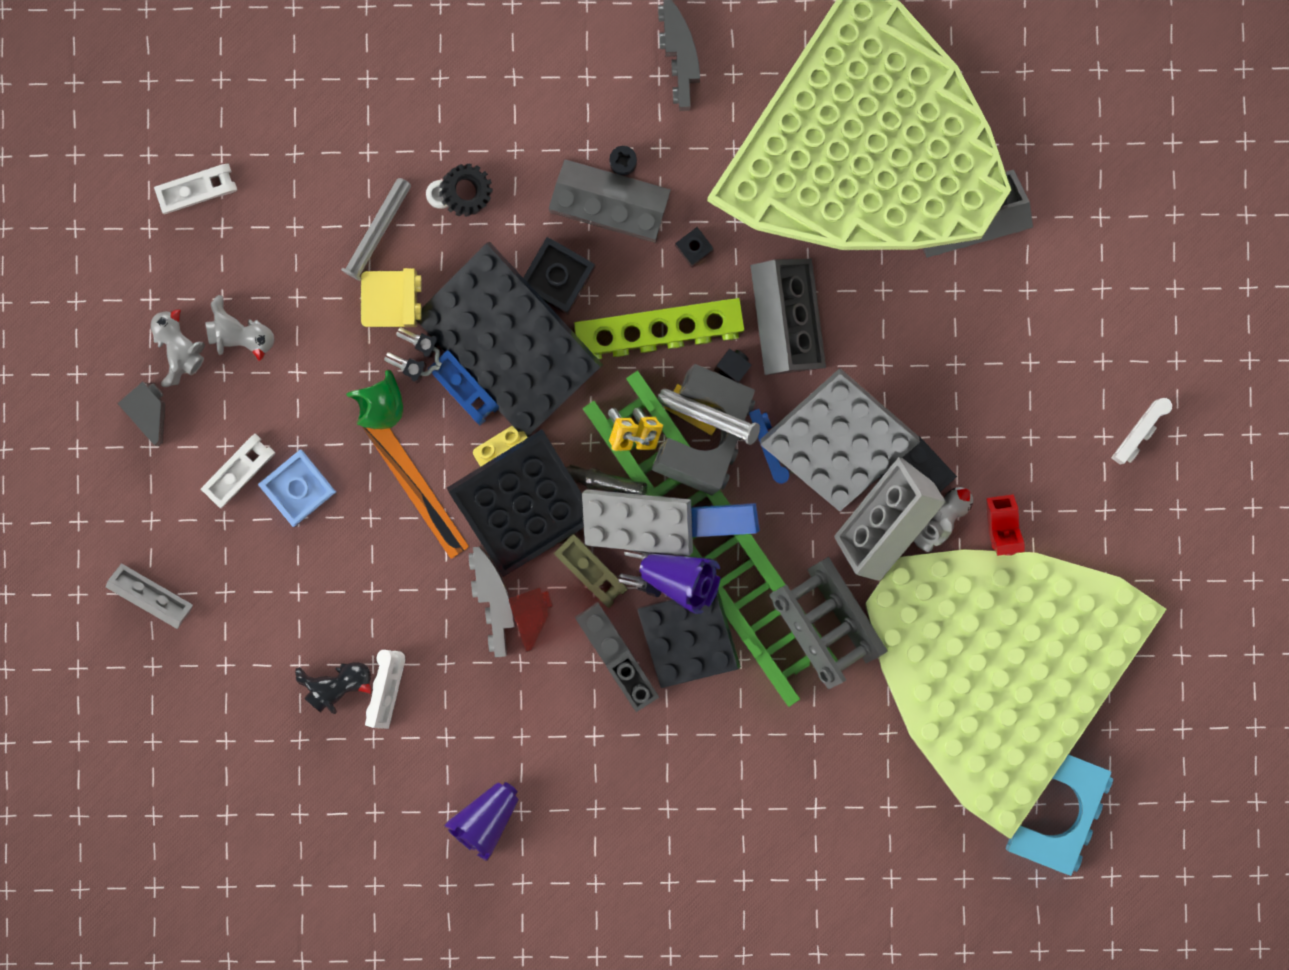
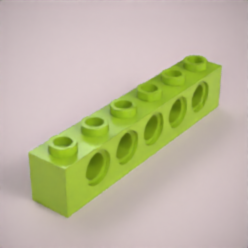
(727, 310)

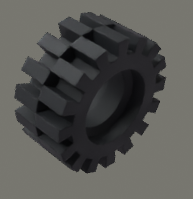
(481, 186)

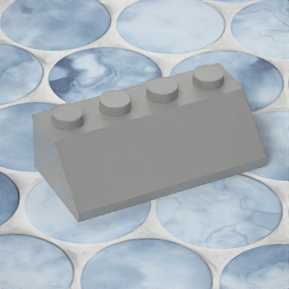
(888, 520)

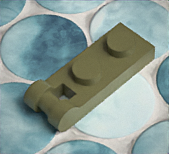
(590, 570)

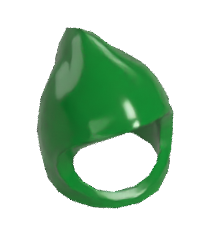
(379, 404)

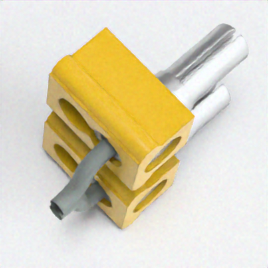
(626, 431)

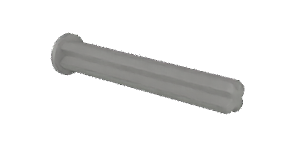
(377, 229)
(709, 415)

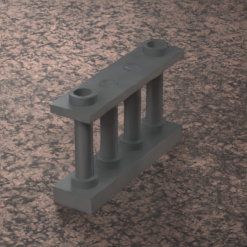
(846, 609)

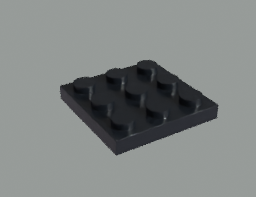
(687, 643)

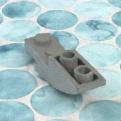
(491, 588)

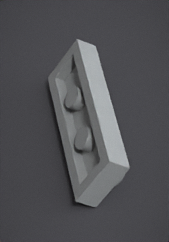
(149, 596)

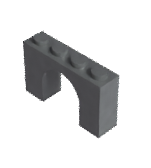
(699, 468)

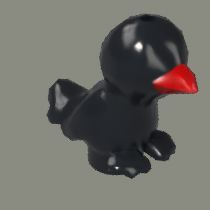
(328, 690)

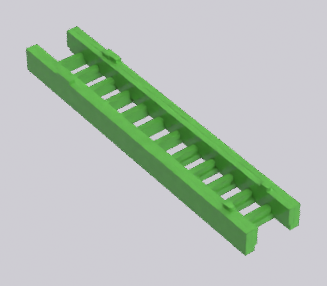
(757, 557)

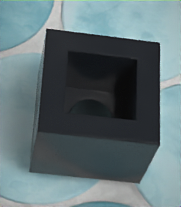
(691, 256)
(733, 365)

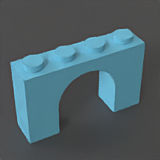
(1063, 850)

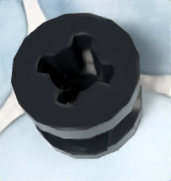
(620, 164)

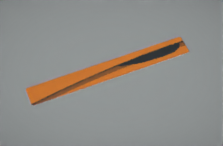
(417, 491)

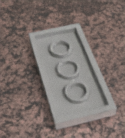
(637, 522)

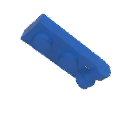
(463, 387)
(779, 473)

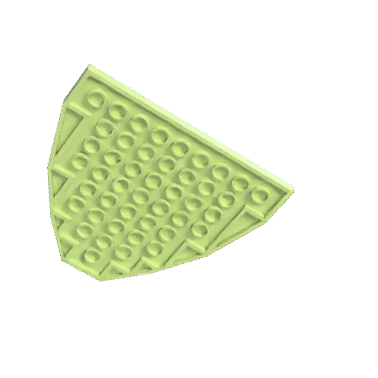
(869, 142)
(1003, 665)

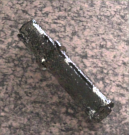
(596, 479)

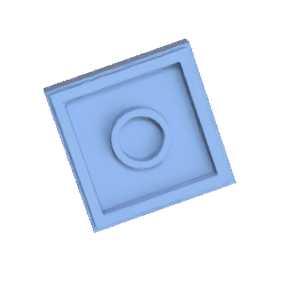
(297, 488)

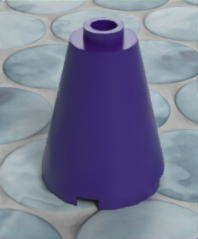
(684, 579)
(484, 819)

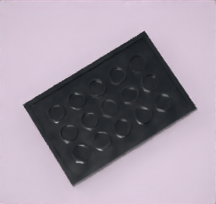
(508, 339)

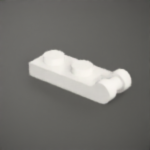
(194, 189)
(1142, 430)
(237, 471)
(385, 688)

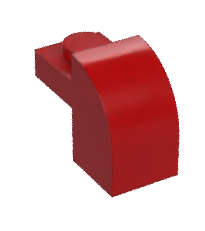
(1004, 525)

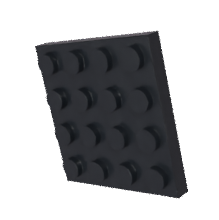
(520, 503)

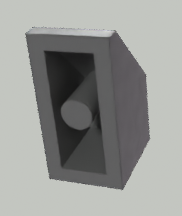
(146, 410)

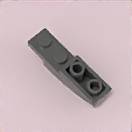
(679, 42)
(617, 657)

